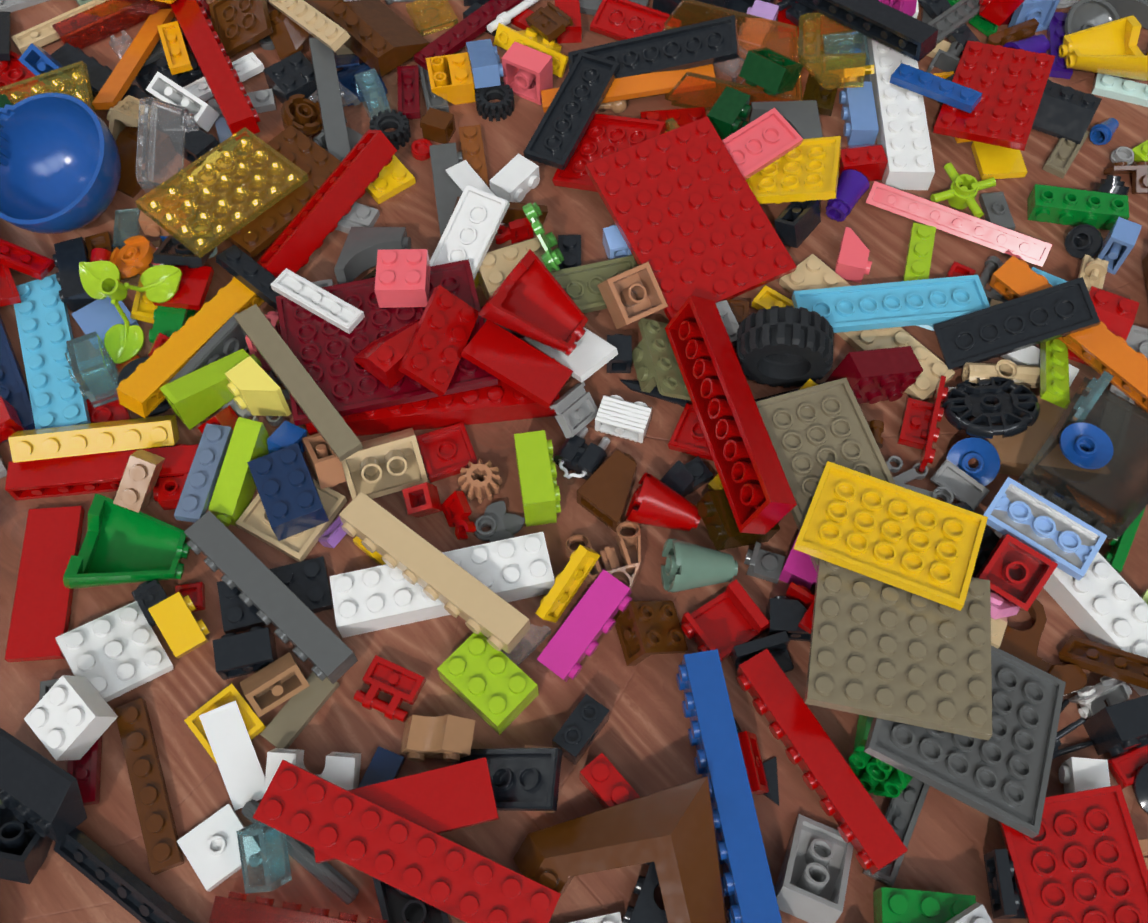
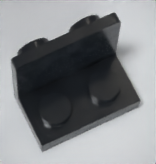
(1002, 886)

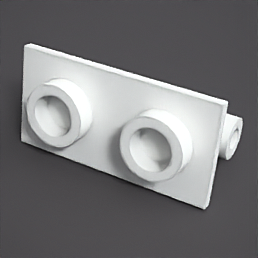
(1092, 697)

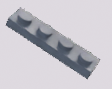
(203, 473)

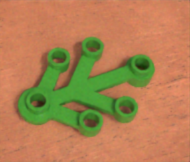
(551, 258)

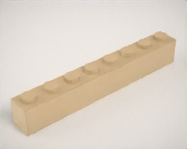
(435, 573)

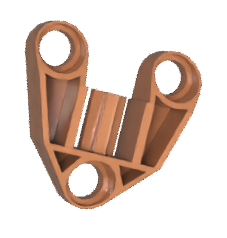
(629, 551)

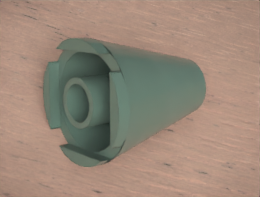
(694, 566)

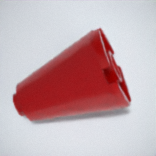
(661, 506)

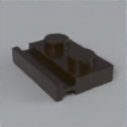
(824, 97)

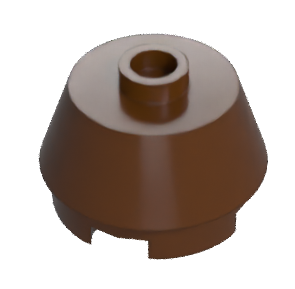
(302, 115)

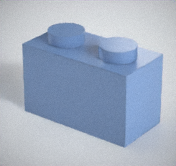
(1119, 243)

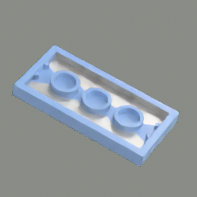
(1044, 528)

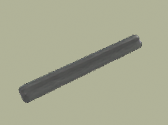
(305, 857)

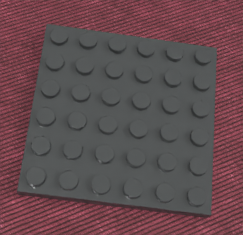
(995, 776)

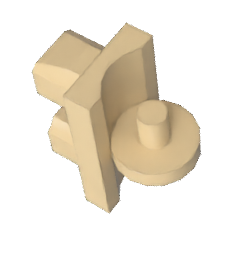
(1093, 271)

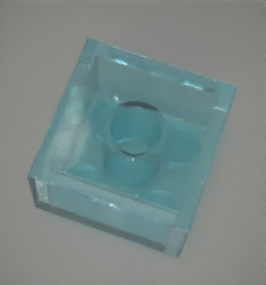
(92, 369)

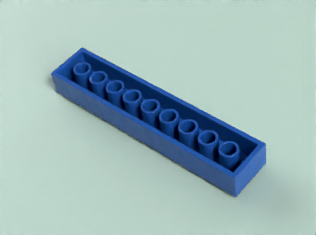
(720, 756)

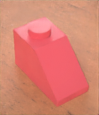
(852, 258)

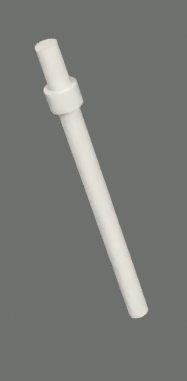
(505, 17)

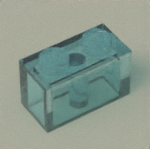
(263, 858)

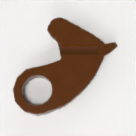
(1025, 646)

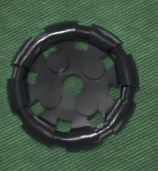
(1013, 407)

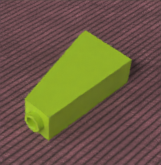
(203, 390)
(235, 482)

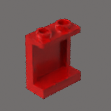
(725, 621)

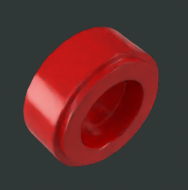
(420, 149)

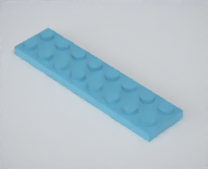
(894, 302)
(43, 334)

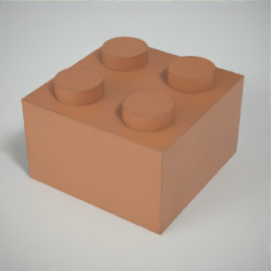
(632, 295)

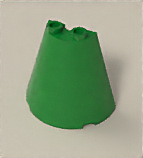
(125, 548)

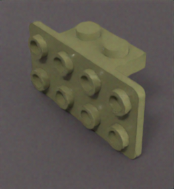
(656, 362)

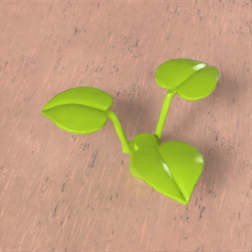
(102, 280)

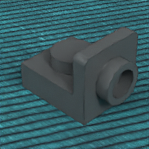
(764, 564)

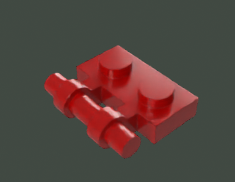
(393, 680)

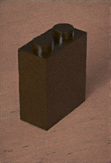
(721, 524)

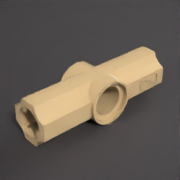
(1021, 374)

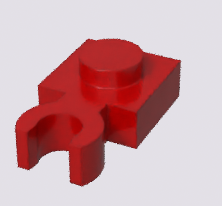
(456, 512)

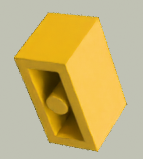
(179, 624)

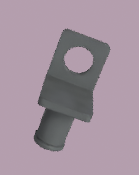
(947, 60)

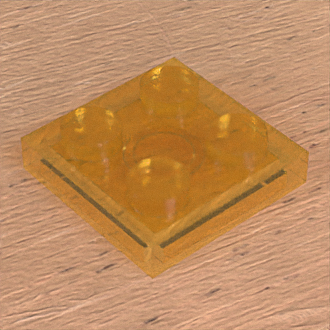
(431, 15)

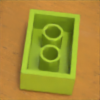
(537, 478)
(488, 682)

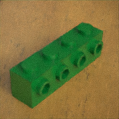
(1076, 206)

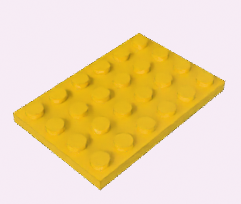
(892, 535)

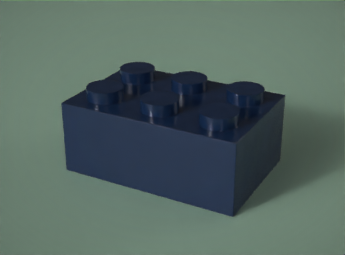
(287, 492)

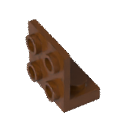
(649, 630)

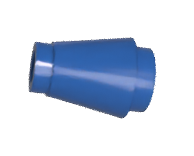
(1103, 132)

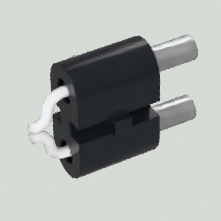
(581, 457)

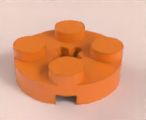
(133, 257)

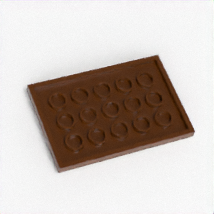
(270, 224)

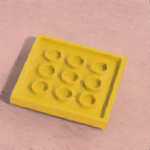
(801, 174)

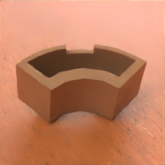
(437, 738)

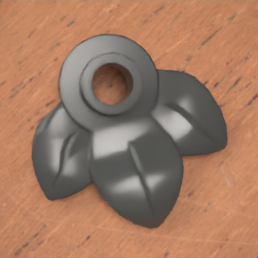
(502, 524)

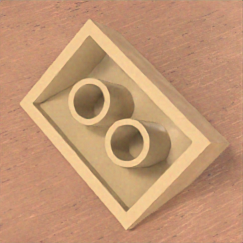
(385, 465)

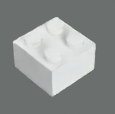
(70, 718)

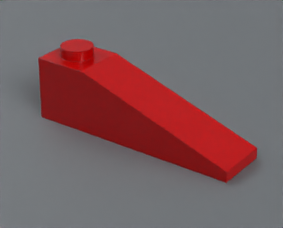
(385, 354)

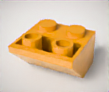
(452, 78)

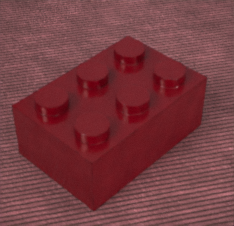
(879, 373)

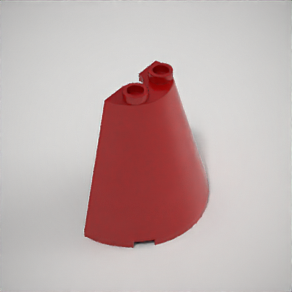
(536, 306)

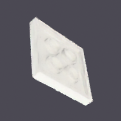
(115, 652)

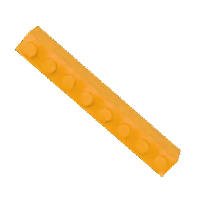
(141, 389)

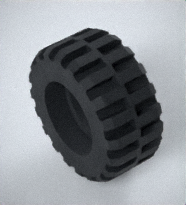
(785, 346)

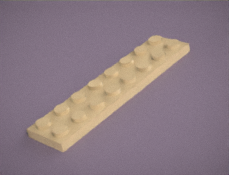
(815, 274)

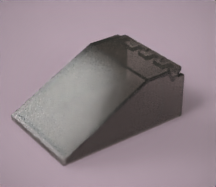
(1103, 496)

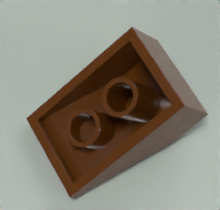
(127, 150)

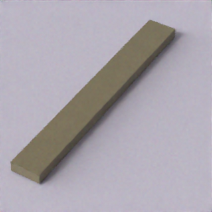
(299, 383)

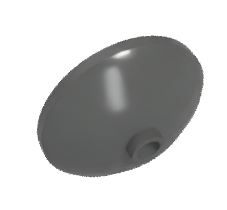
(1089, 14)

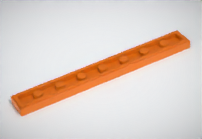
(132, 61)
(638, 85)

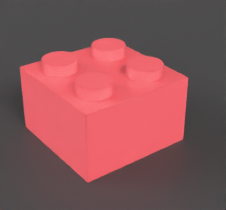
(527, 72)
(402, 278)

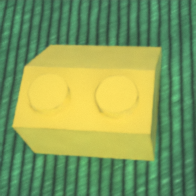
(256, 390)

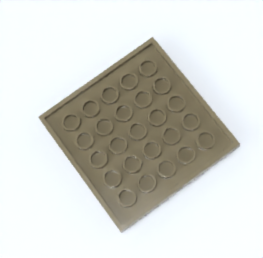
(901, 654)

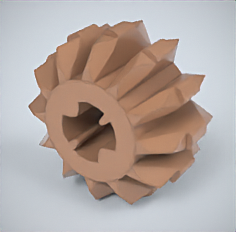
(486, 474)

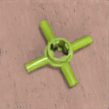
(963, 191)

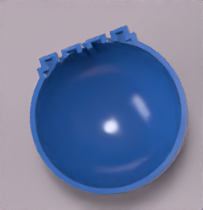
(55, 164)

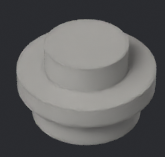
(1122, 154)

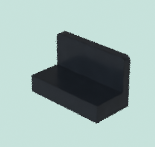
(776, 645)

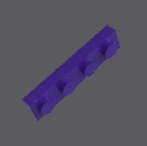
(1055, 35)

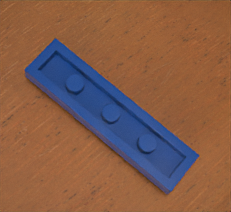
(936, 88)

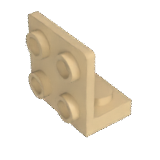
(123, 114)

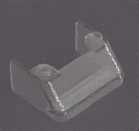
(161, 141)

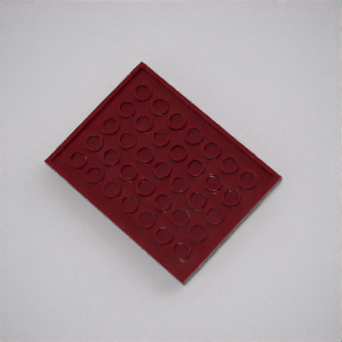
(329, 351)

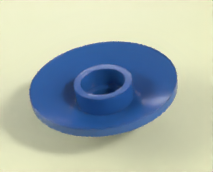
(1095, 444)
(982, 451)

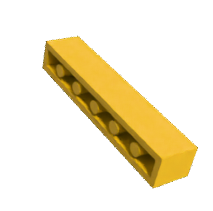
(93, 438)

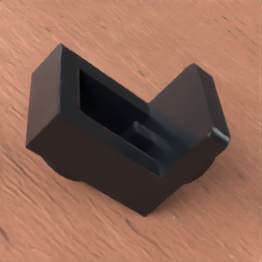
(148, 595)

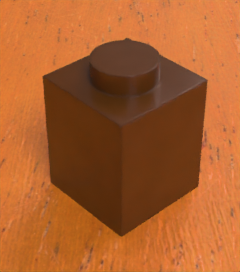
(438, 125)

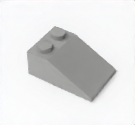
(814, 873)

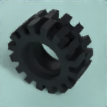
(497, 109)
(392, 120)

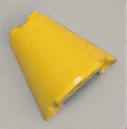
(1107, 50)

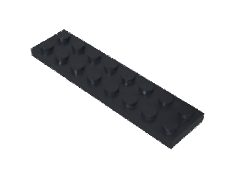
(671, 49)

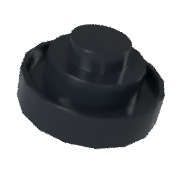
(1111, 185)
(1083, 240)

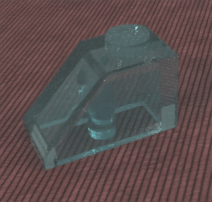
(371, 92)

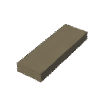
(1063, 156)
(298, 712)

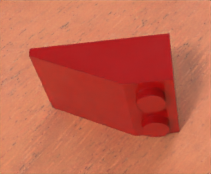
(1114, 311)

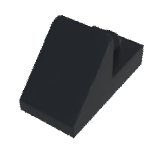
(687, 477)

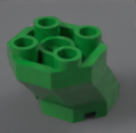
(873, 773)

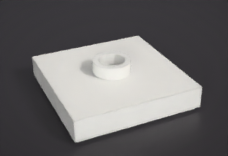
(214, 847)

